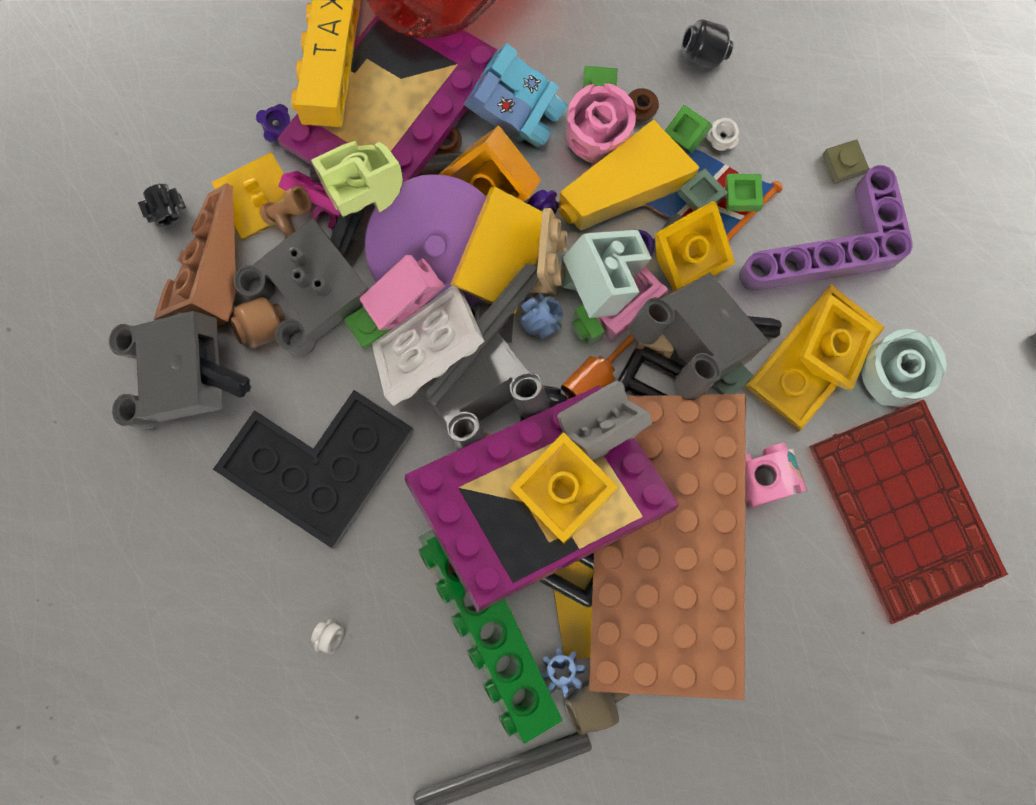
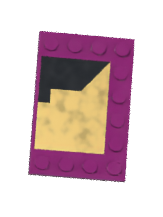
(399, 94)
(495, 536)

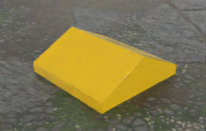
(694, 247)
(837, 343)
(564, 488)

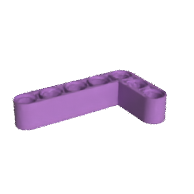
(839, 251)

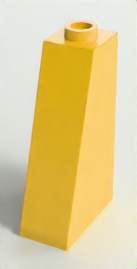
(627, 178)

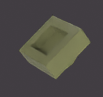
(845, 161)

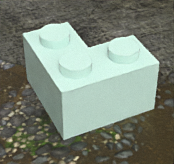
(605, 269)

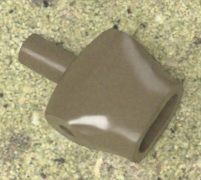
(592, 710)

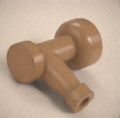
(295, 201)

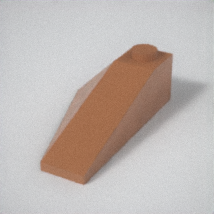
(208, 264)

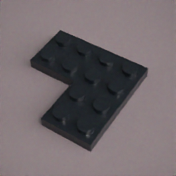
(318, 485)

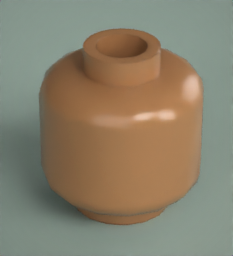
(256, 321)

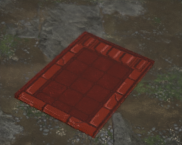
(908, 511)

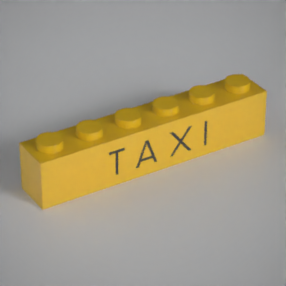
(325, 62)

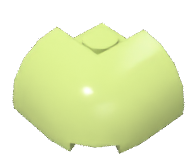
(359, 176)

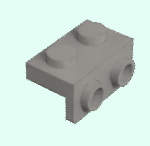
(603, 420)

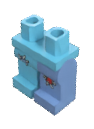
(516, 98)

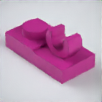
(316, 192)

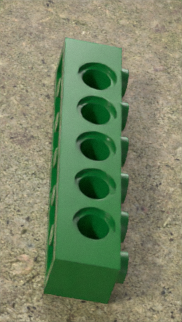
(537, 709)

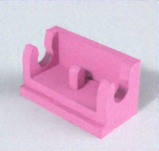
(648, 288)
(401, 292)

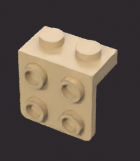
(552, 243)

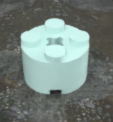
(923, 366)

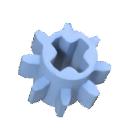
(541, 315)
(560, 662)

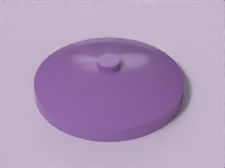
(428, 221)

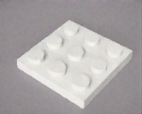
(426, 344)

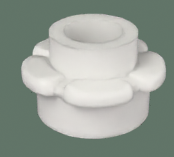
(727, 127)
(327, 637)

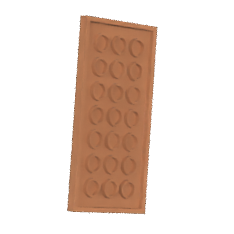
(676, 589)

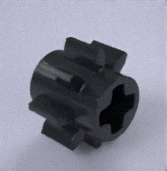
(161, 205)

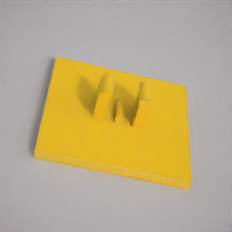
(252, 187)

